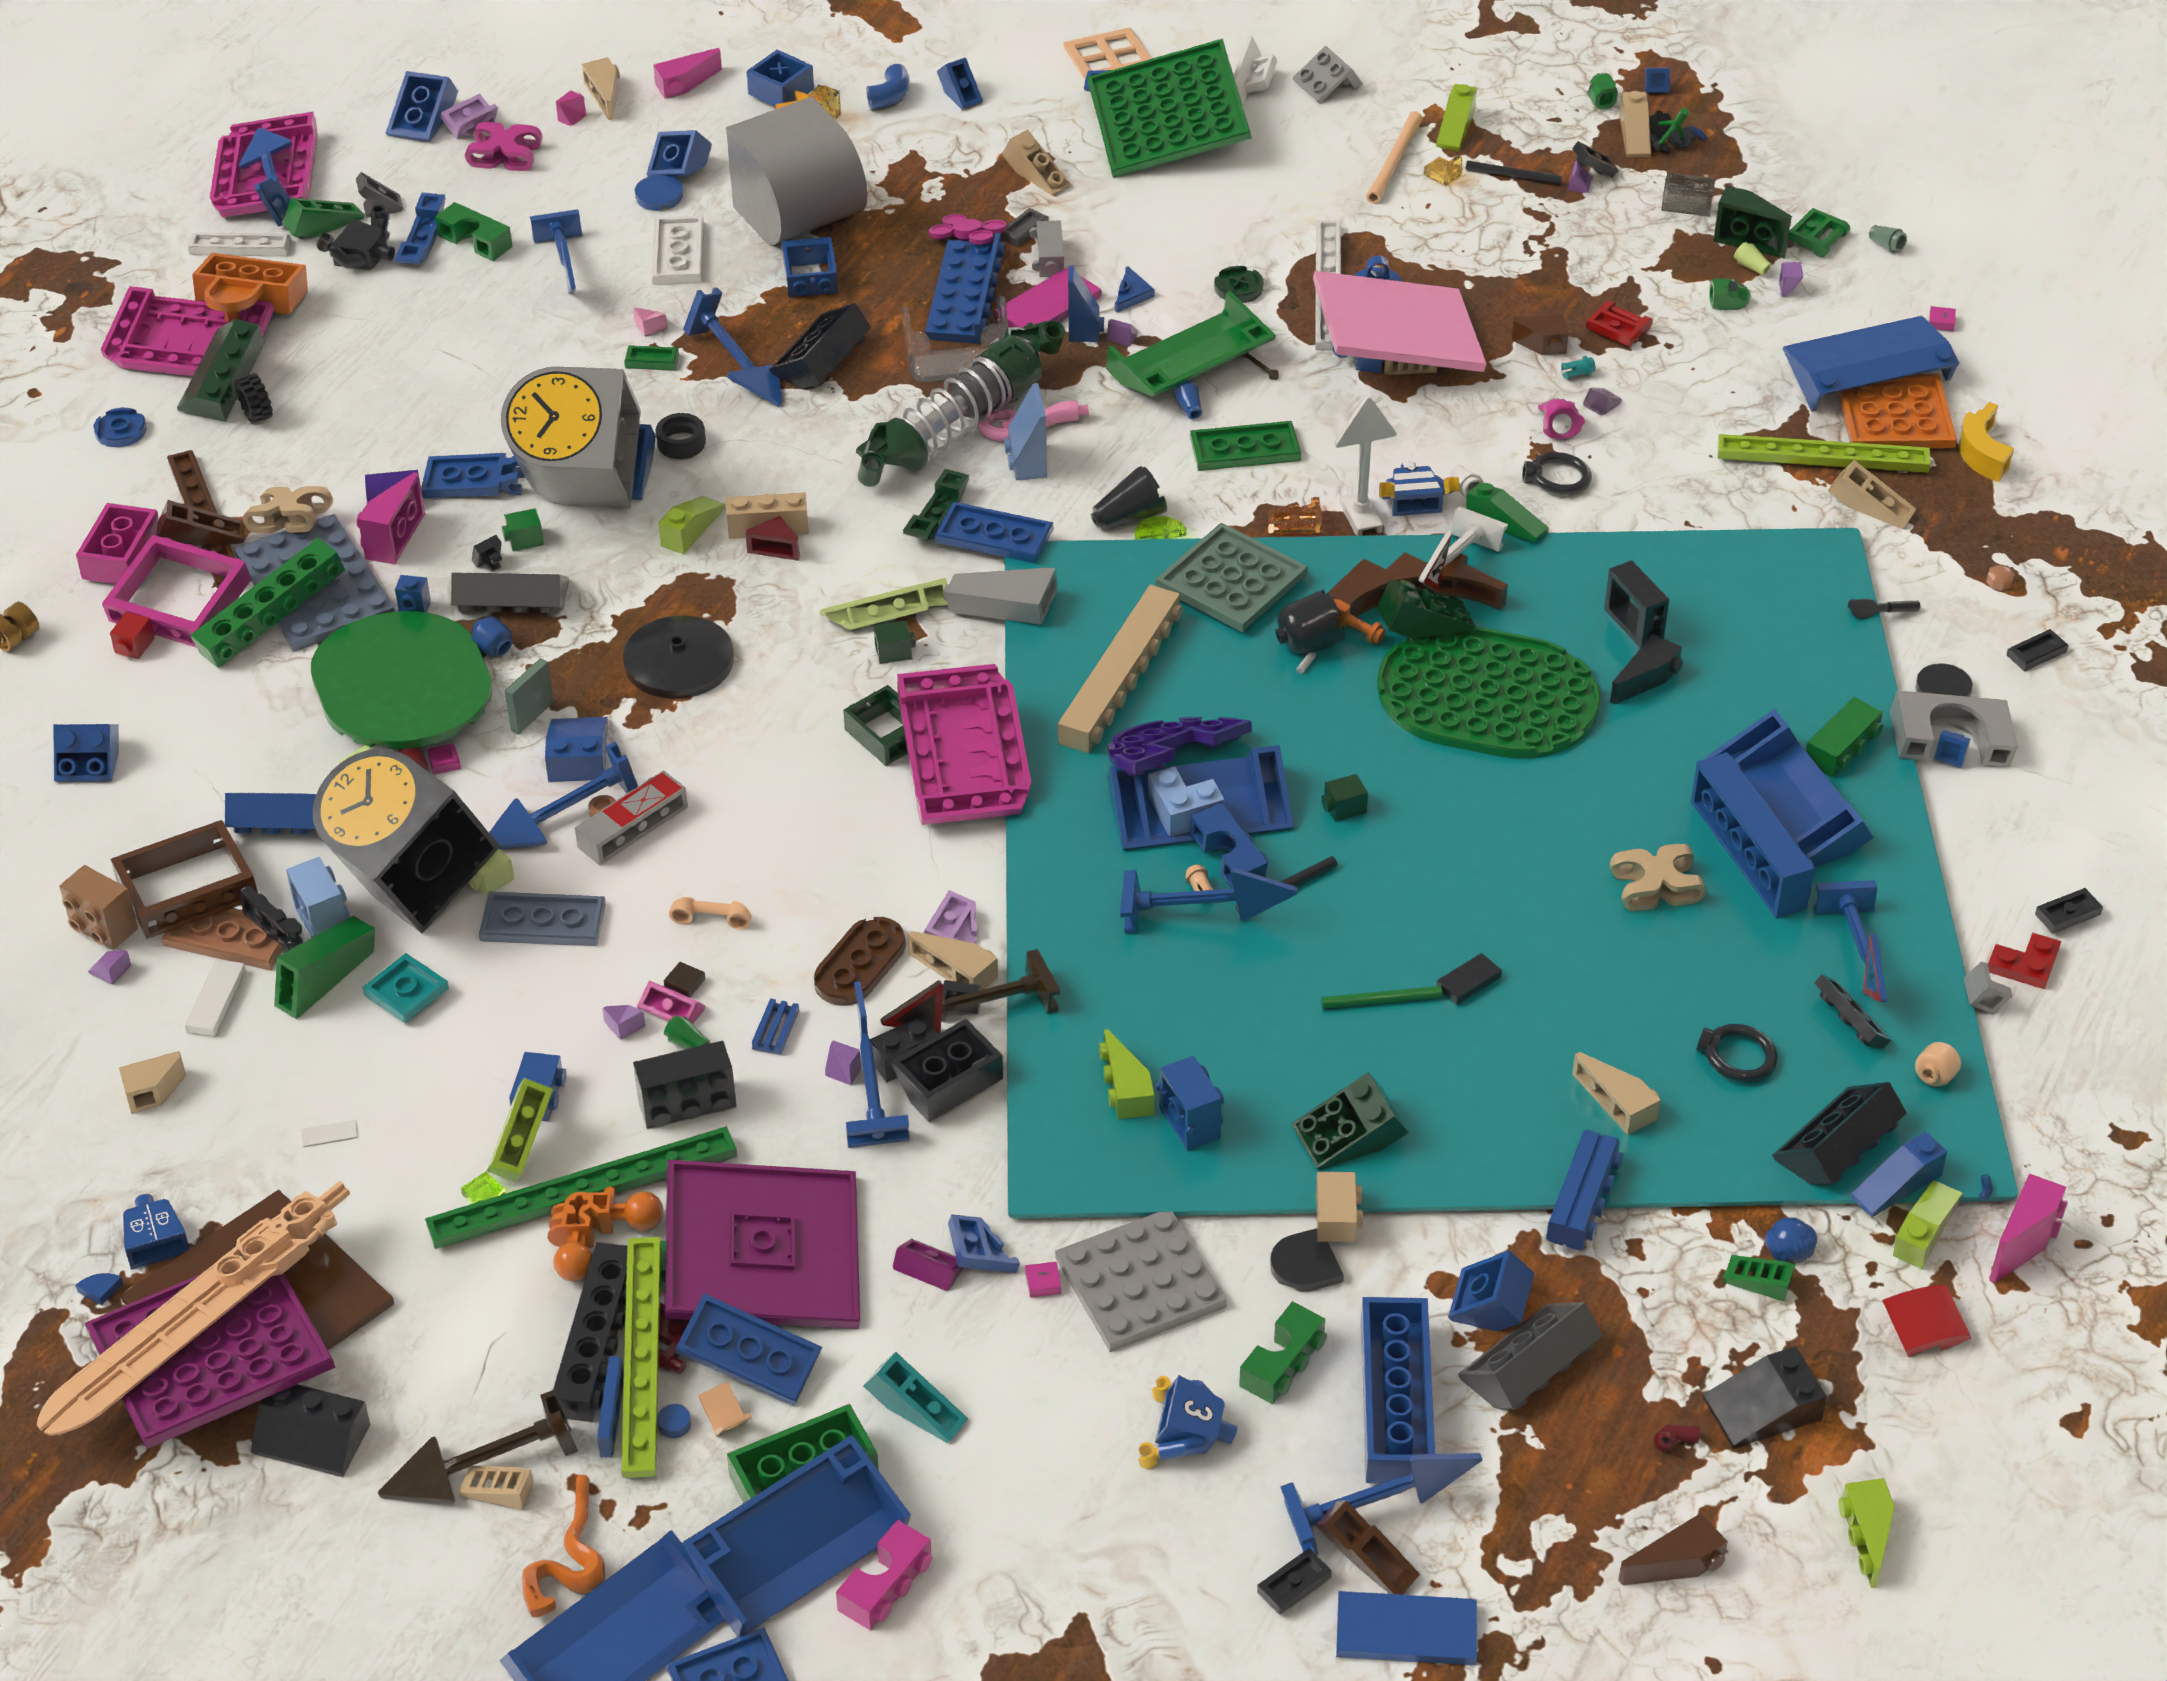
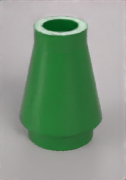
(684, 1033)

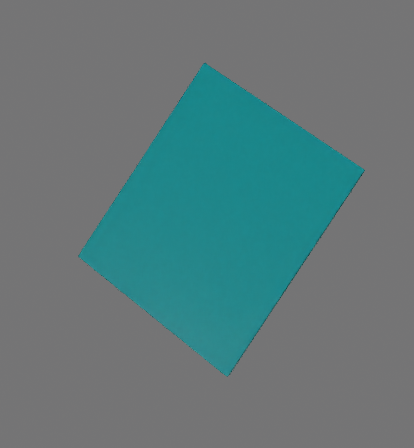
(1468, 862)

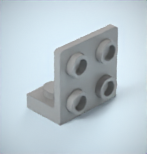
(1325, 74)

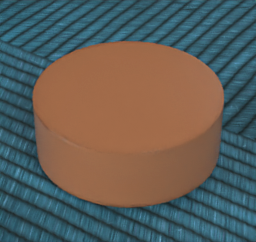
(598, 803)

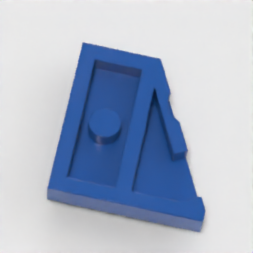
(977, 1246)

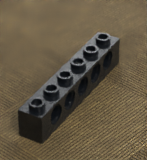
(593, 1333)

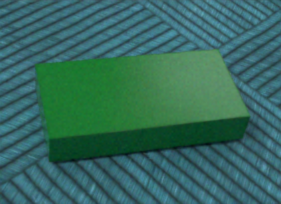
(651, 357)

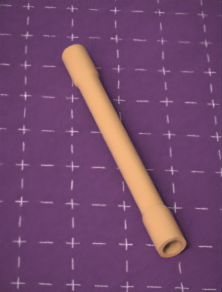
(1379, 185)

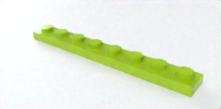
(1823, 453)
(641, 1358)

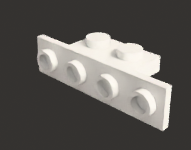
(1253, 71)

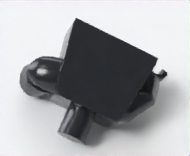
(360, 243)

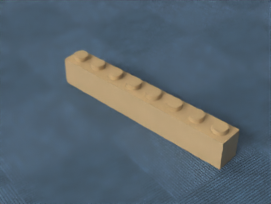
(1119, 669)

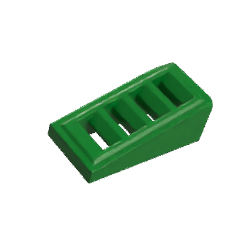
(1767, 1286)

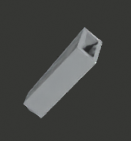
(1004, 595)

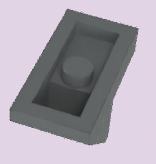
(377, 194)

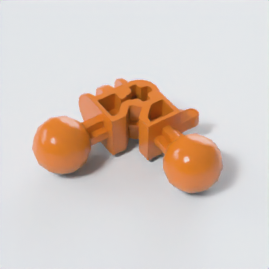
(598, 1211)

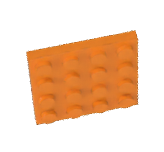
(1899, 413)

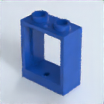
(820, 252)

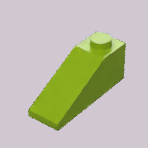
(1457, 117)
(687, 522)
(1925, 1224)

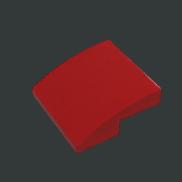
(1926, 1319)

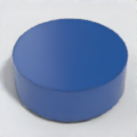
(674, 1420)

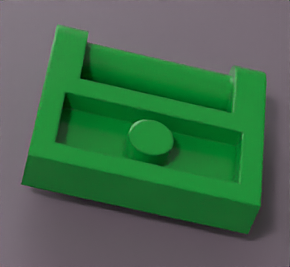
(1813, 226)

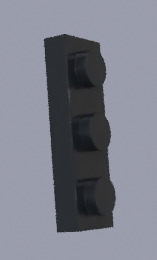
(1851, 1012)

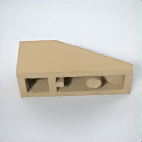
(601, 81)
(1635, 124)
(1870, 496)
(954, 958)
(1618, 1093)

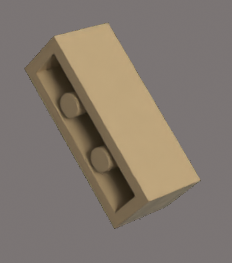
(750, 511)

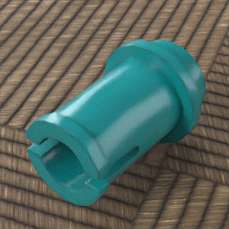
(1579, 367)

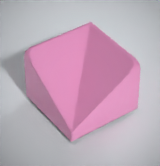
(649, 320)

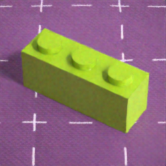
(519, 1130)

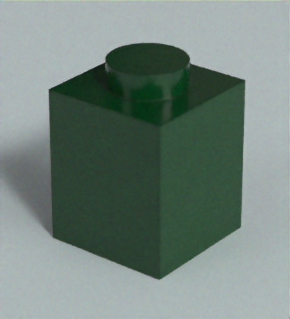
(893, 642)
(1345, 797)

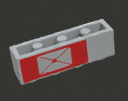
(631, 817)

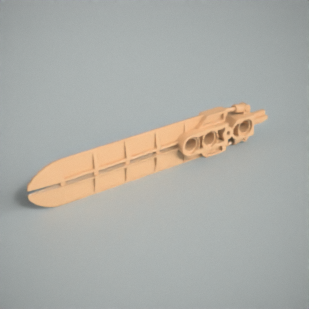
(259, 1254)

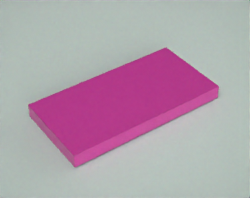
(1044, 301)

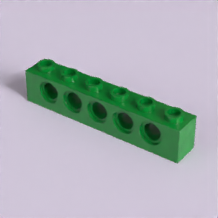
(267, 602)

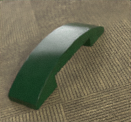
(948, 489)

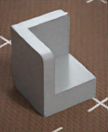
(1984, 992)

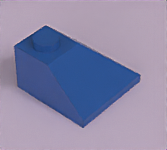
(679, 153)

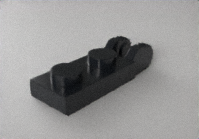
(270, 919)

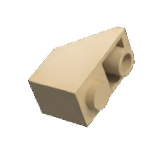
(152, 1080)

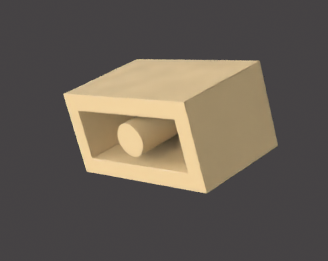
(1337, 1207)

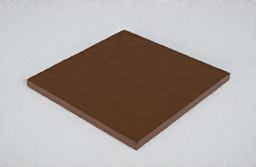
(326, 1280)

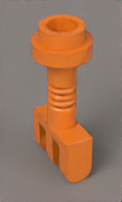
(1374, 633)

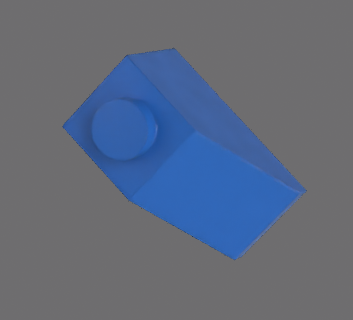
(959, 83)

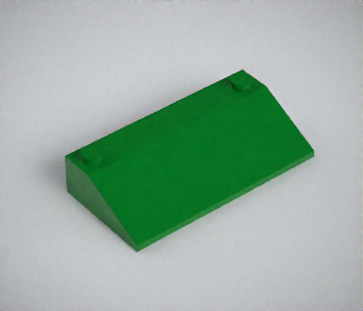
(1191, 350)

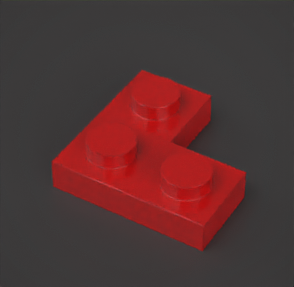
(2027, 967)

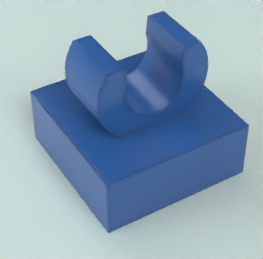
(1657, 79)
(1952, 748)

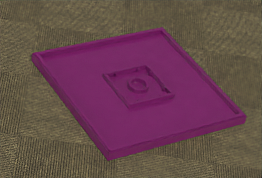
(763, 1242)

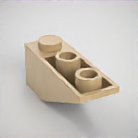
(1034, 164)

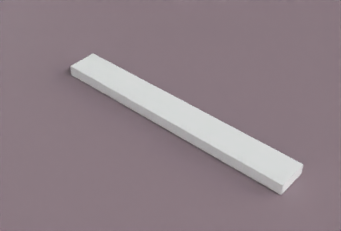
(1327, 260)

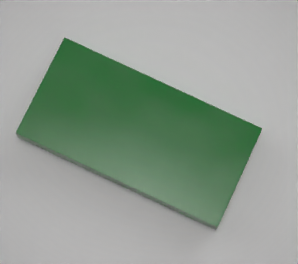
(1245, 445)

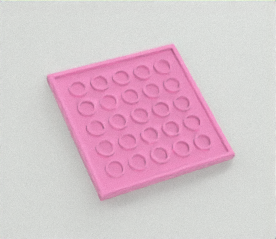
(1398, 321)

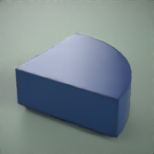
(99, 1286)

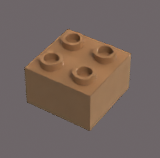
(98, 907)

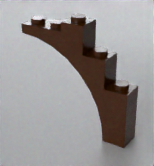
(1367, 582)

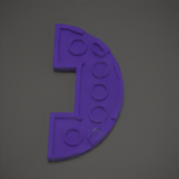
(1155, 742)

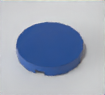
(658, 192)
(120, 427)

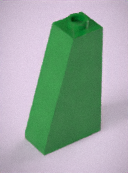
(320, 964)

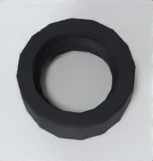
(680, 423)

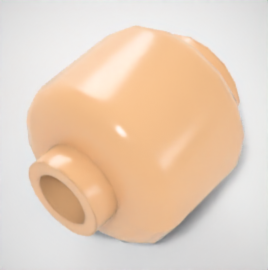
(1937, 1061)

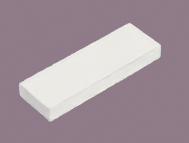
(215, 997)

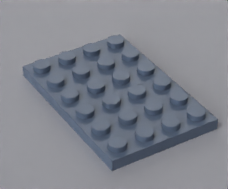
(342, 601)

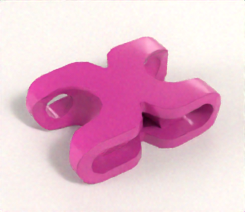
(503, 146)

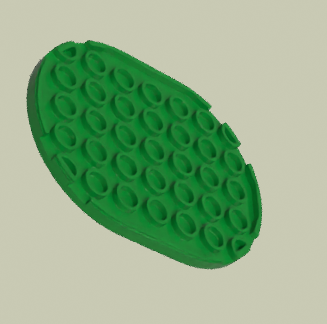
(401, 679)
(1489, 692)

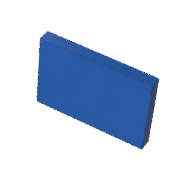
(738, 1659)

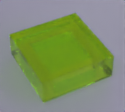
(482, 1188)

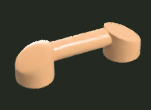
(683, 909)

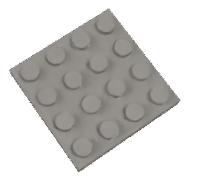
(1140, 1279)

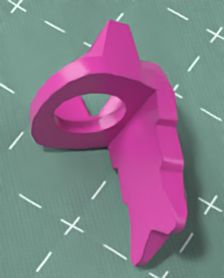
(1561, 406)

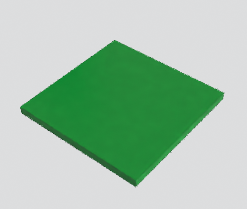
(1168, 108)

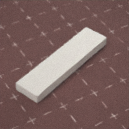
(239, 244)

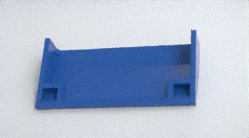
(1869, 357)
(795, 1535)
(624, 1624)

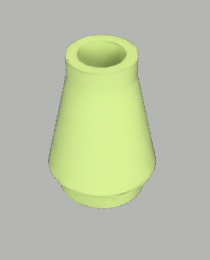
(1751, 258)

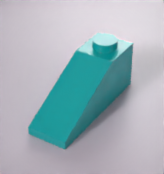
(914, 1398)

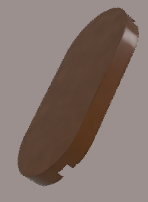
(861, 955)

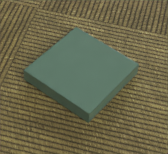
(529, 696)

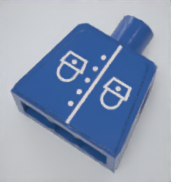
(152, 1232)

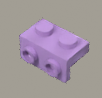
(466, 115)

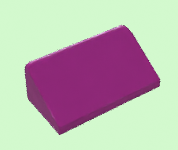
(927, 1264)

